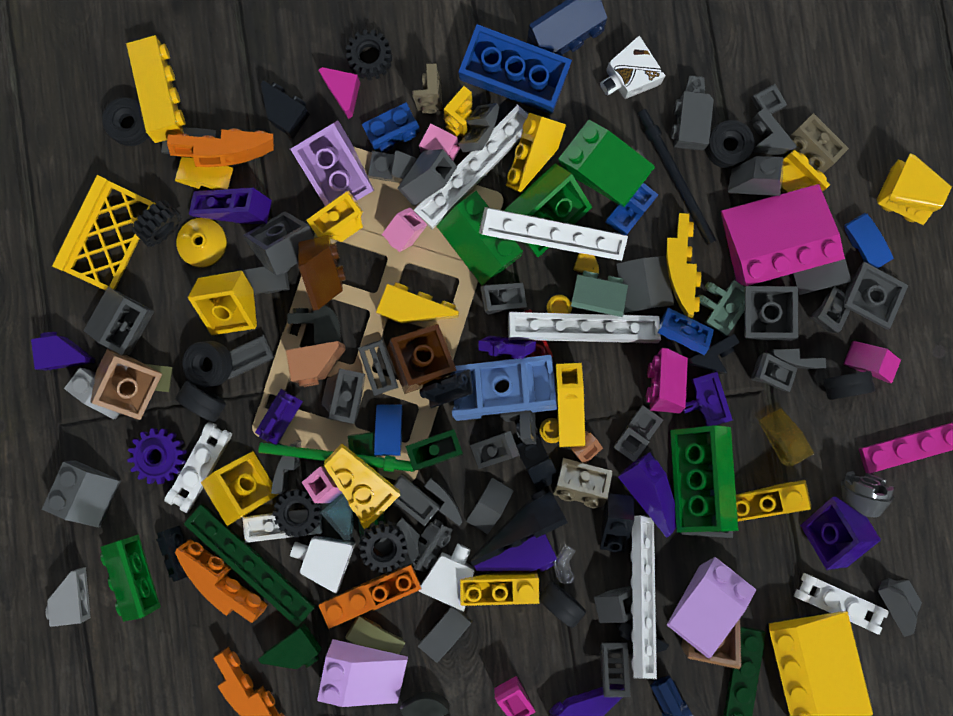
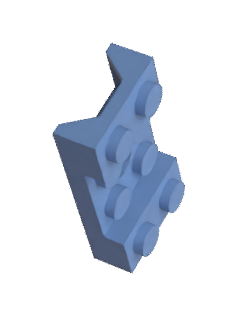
(529, 381)

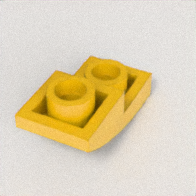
(210, 177)

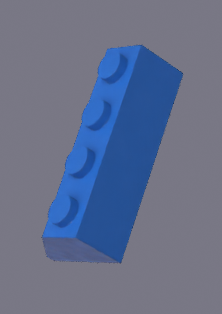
(514, 69)

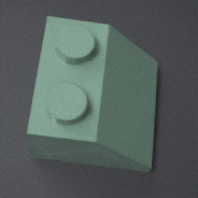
(599, 294)

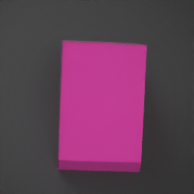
(343, 87)
(872, 358)
(513, 698)

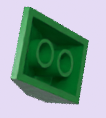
(605, 163)

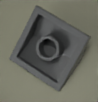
(647, 283)
(874, 295)

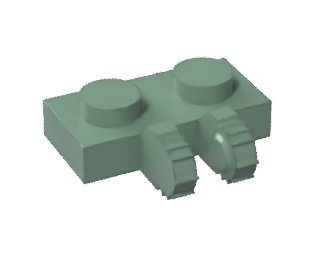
(727, 310)

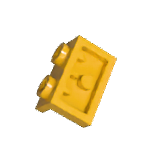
(458, 111)
(800, 174)

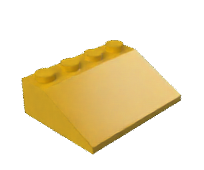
(820, 666)

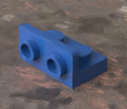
(391, 128)
(685, 331)

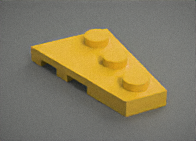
(362, 486)

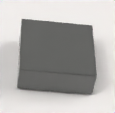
(769, 98)

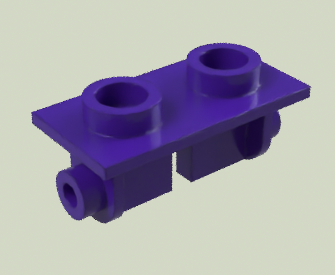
(278, 417)

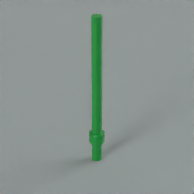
(389, 463)

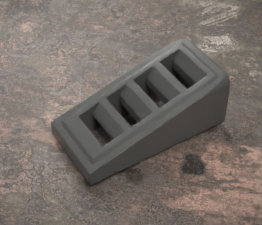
(615, 648)

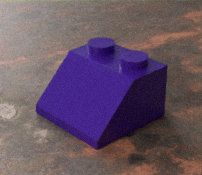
(839, 534)

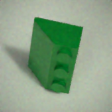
(554, 198)
(481, 253)
(130, 578)

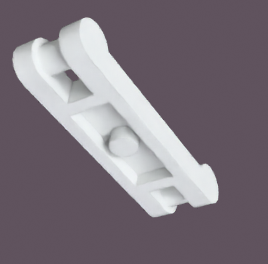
(198, 467)
(837, 600)

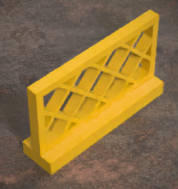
(82, 228)

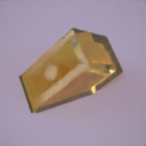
(786, 438)

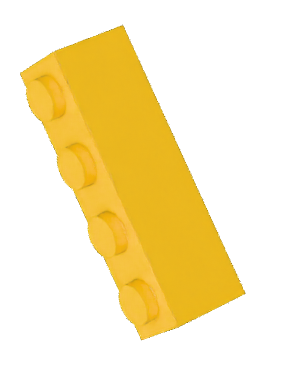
(155, 88)

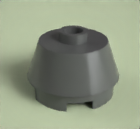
(866, 493)

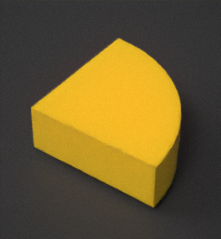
(587, 263)

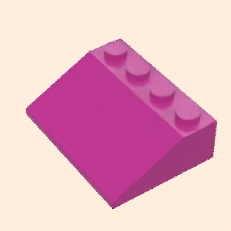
(781, 235)

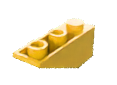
(537, 145)
(410, 308)
(570, 404)
(773, 500)
(500, 588)

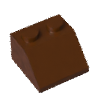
(320, 270)
(420, 358)

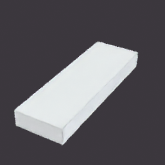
(263, 528)

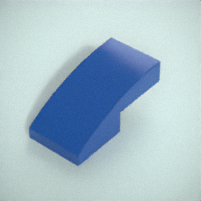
(626, 217)
(869, 241)
(388, 430)

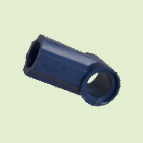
(669, 698)

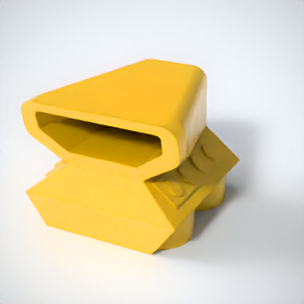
(913, 190)

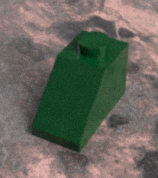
(434, 450)
(294, 650)

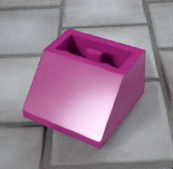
(668, 382)

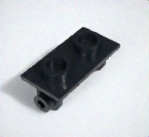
(448, 389)
(168, 543)

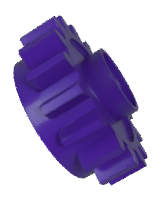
(144, 456)

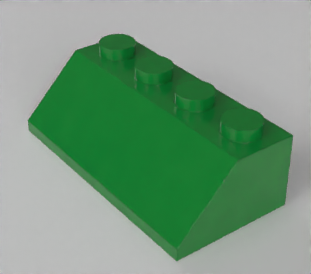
(704, 479)

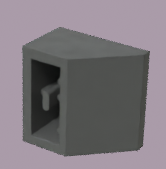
(118, 322)

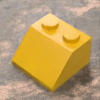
(224, 302)
(239, 488)

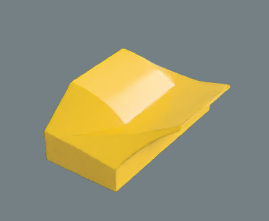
(338, 218)

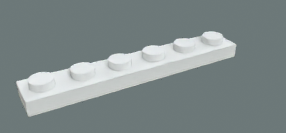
(473, 169)
(552, 234)
(583, 327)
(643, 603)

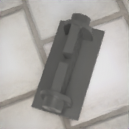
(437, 537)

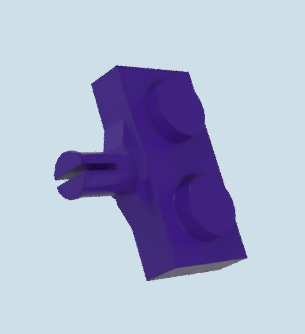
(502, 345)
(709, 400)

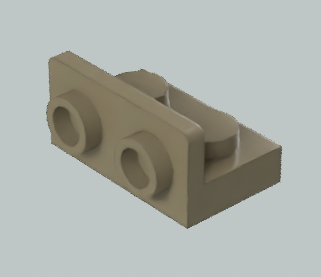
(431, 98)
(818, 144)
(583, 483)

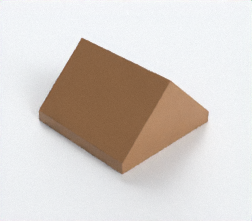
(727, 653)

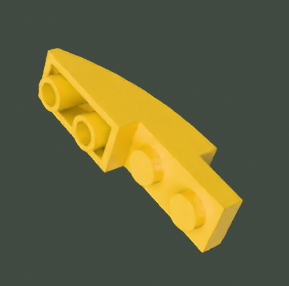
(683, 276)

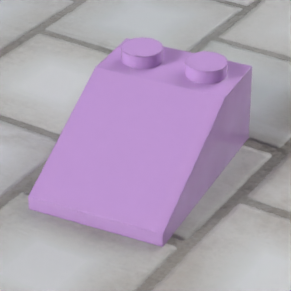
(332, 164)
(711, 606)
(360, 675)

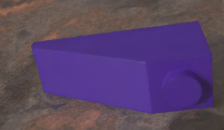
(231, 205)
(652, 490)
(530, 556)
(586, 704)

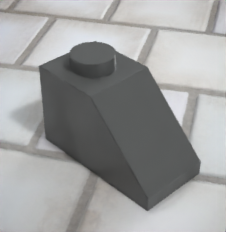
(757, 176)
(615, 605)

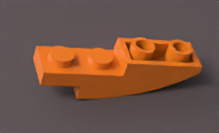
(232, 148)
(211, 579)
(370, 596)
(238, 688)

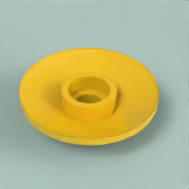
(213, 242)

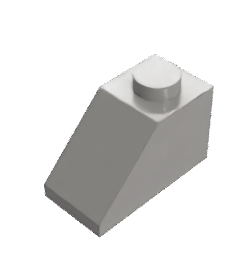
(82, 386)
(70, 600)

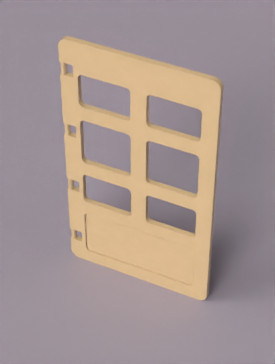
(429, 252)

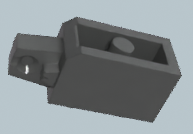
(693, 116)

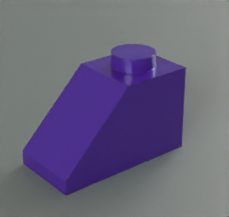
(57, 352)

